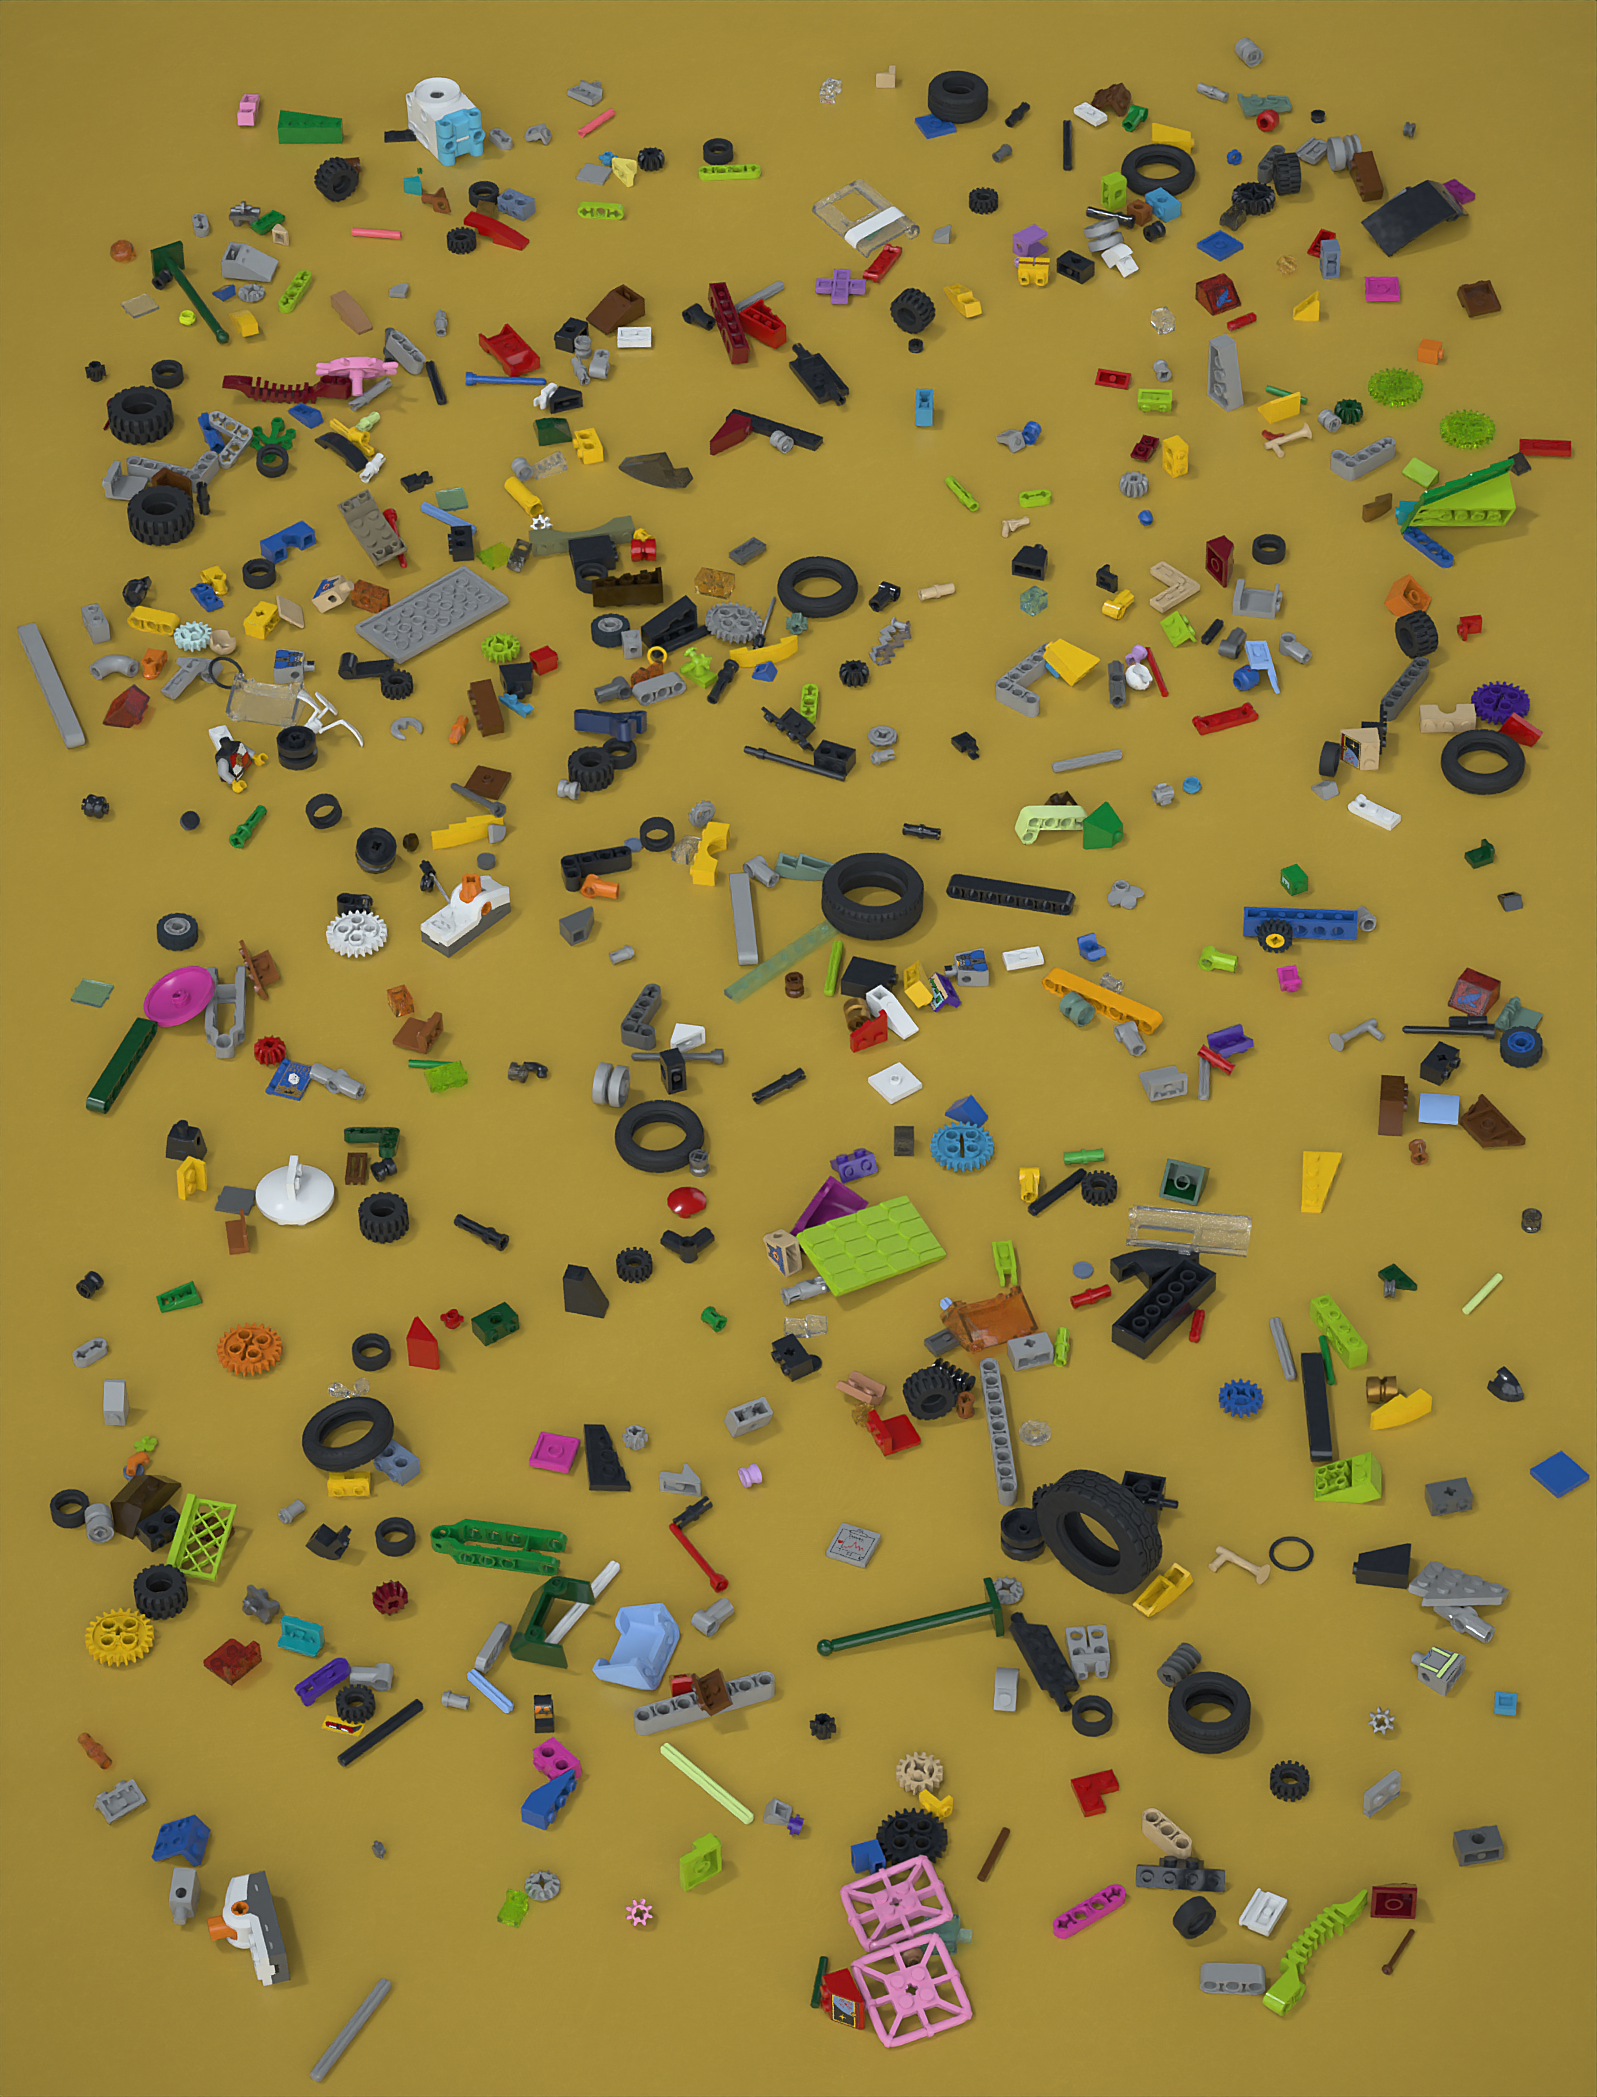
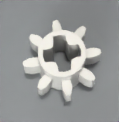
(537, 522)

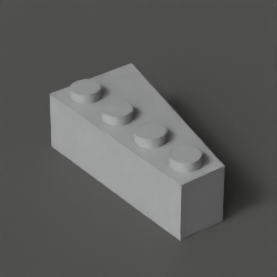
(1224, 373)

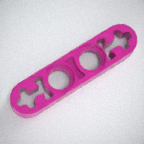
(1091, 1913)

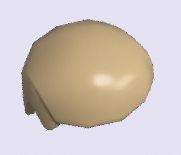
(221, 642)

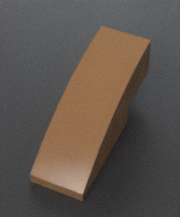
(350, 312)

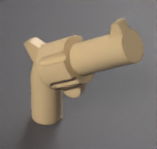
(1012, 525)

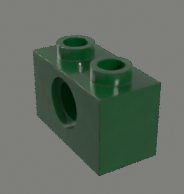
(495, 1323)

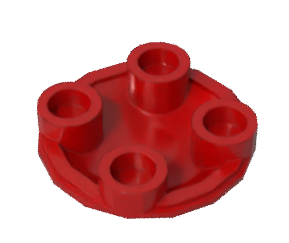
(686, 1201)

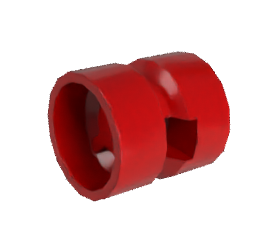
(643, 550)

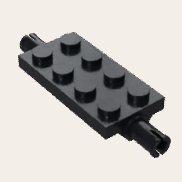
(818, 376)
(1044, 1659)

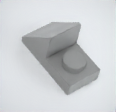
(684, 1483)

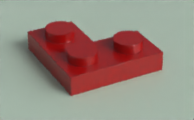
(1090, 1788)

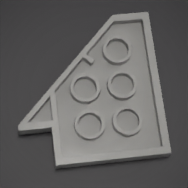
(1454, 1588)

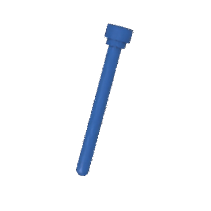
(473, 378)

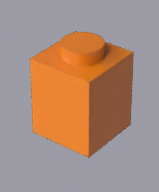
(1430, 351)

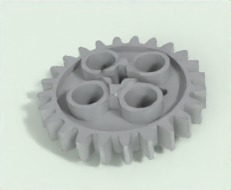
(733, 622)

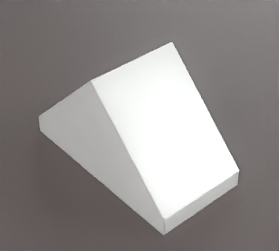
(687, 1037)

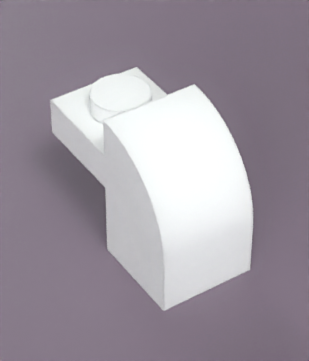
(1121, 257)

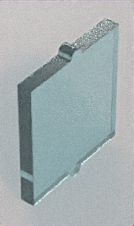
(451, 499)
(92, 993)

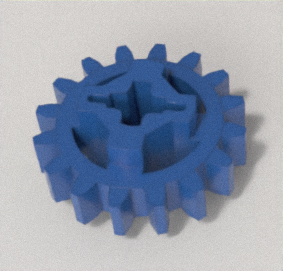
(1240, 1398)

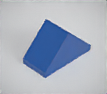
(967, 1111)

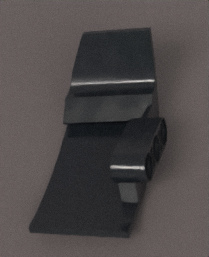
(1412, 214)

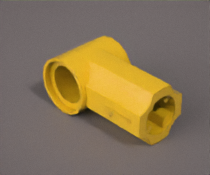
(1116, 607)
(1029, 1183)

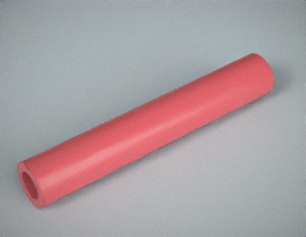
(596, 122)
(376, 233)

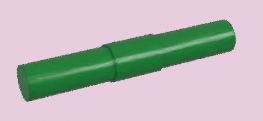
(1282, 393)
(426, 1063)

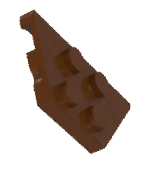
(1489, 1125)

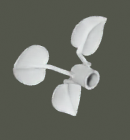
(314, 722)

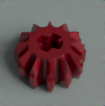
(390, 1597)

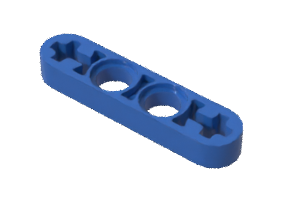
(1416, 536)

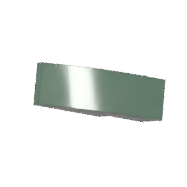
(801, 868)

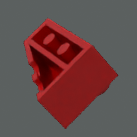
(763, 325)

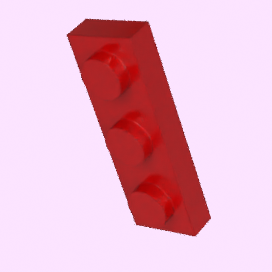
(1545, 447)

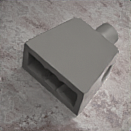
(184, 1894)

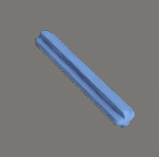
(445, 516)

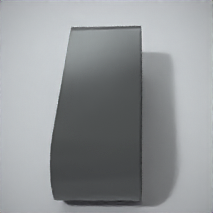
(1265, 167)

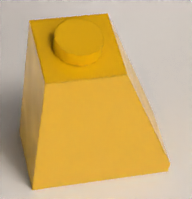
(1172, 136)
(1069, 660)

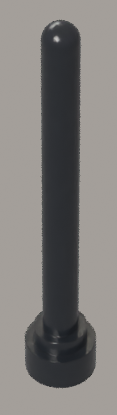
(1487, 1031)

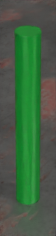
(1327, 1360)

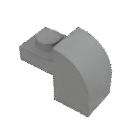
(1006, 1688)

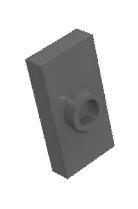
(747, 551)

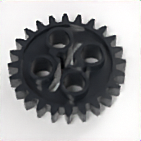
(912, 1835)

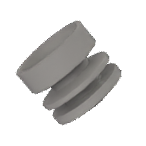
(1341, 151)

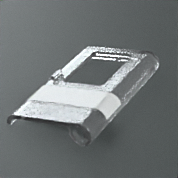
(873, 229)

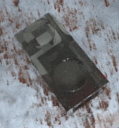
(518, 556)

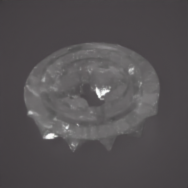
(1035, 1438)

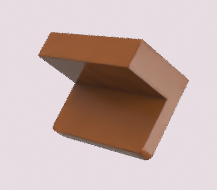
(237, 1235)

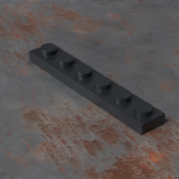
(768, 427)

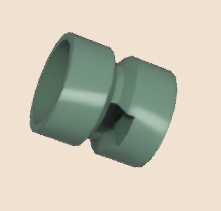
(1077, 1009)

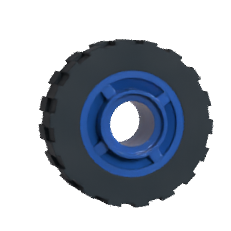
(1521, 1046)

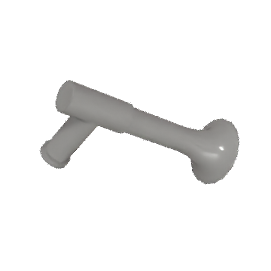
(1337, 1041)

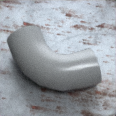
(112, 664)

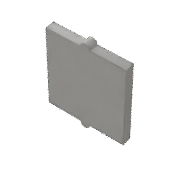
(594, 174)

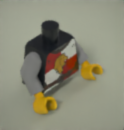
(233, 761)

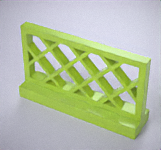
(185, 1530)

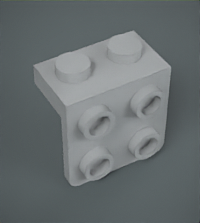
(122, 486)

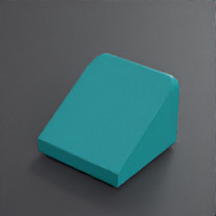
(412, 185)

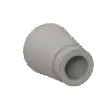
(1365, 919)

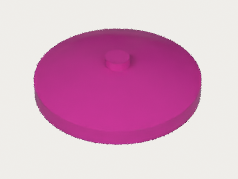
(179, 996)

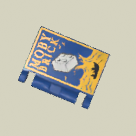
(290, 1080)

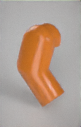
(138, 1458)

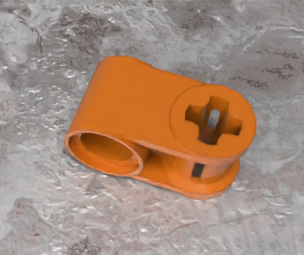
(153, 662)

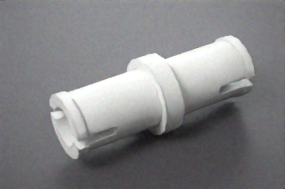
(372, 467)

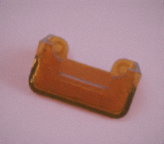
(990, 1320)

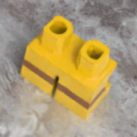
(1033, 273)

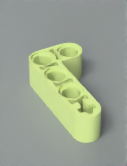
(1048, 818)

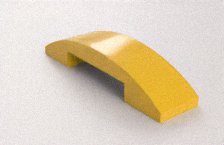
(773, 653)

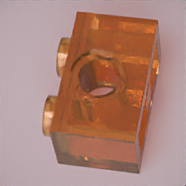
(370, 597)

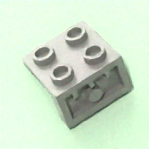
(1164, 1083)

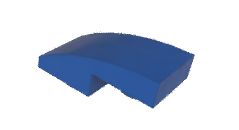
(206, 598)

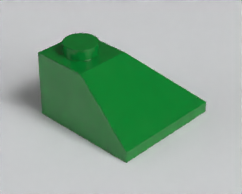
(1102, 828)

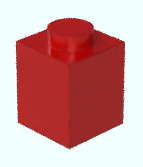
(543, 660)

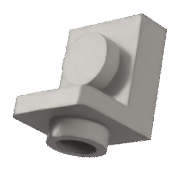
(539, 131)
(1012, 438)

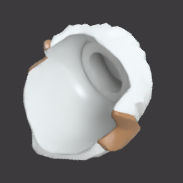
(1138, 676)

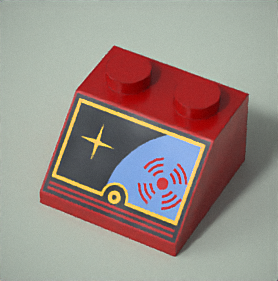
(842, 1999)

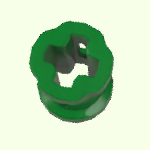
(713, 1319)

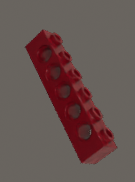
(728, 323)

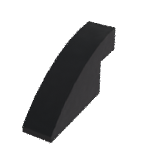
(1146, 1264)

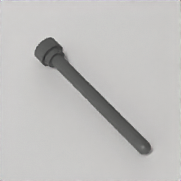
(496, 808)
(715, 1056)

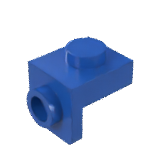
(1089, 948)

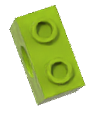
(1113, 191)

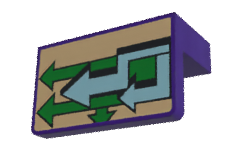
(942, 992)

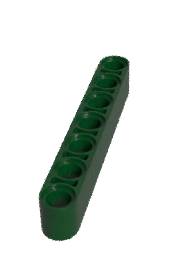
(121, 1065)

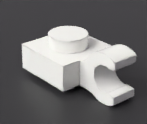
(546, 393)

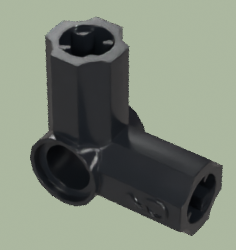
(688, 1246)

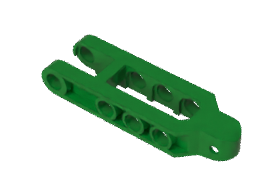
(520, 1561)

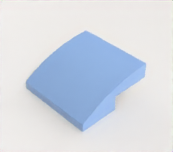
(1439, 1108)

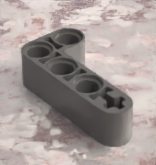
(635, 1027)

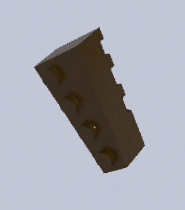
(628, 589)

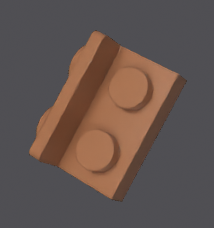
(863, 1388)

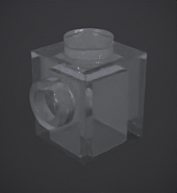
(1163, 320)

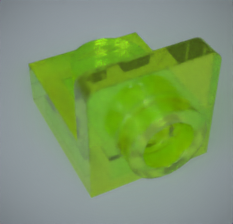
(514, 1908)

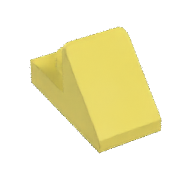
(624, 170)

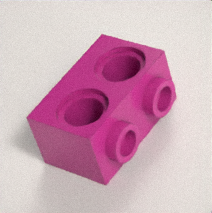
(555, 1759)

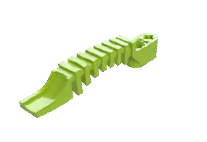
(1288, 1988)

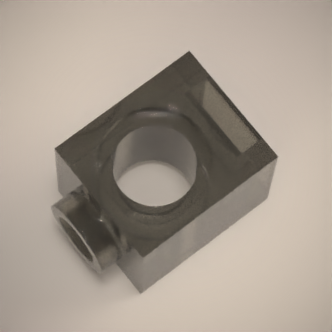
(903, 1140)

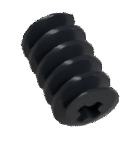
(961, 1380)

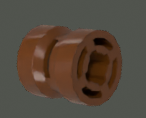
(794, 984)

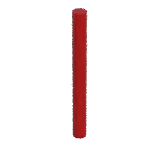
(1156, 672)

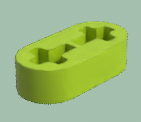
(1034, 498)

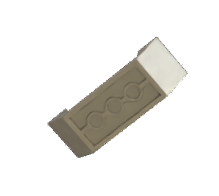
(371, 528)

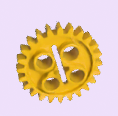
(119, 1637)

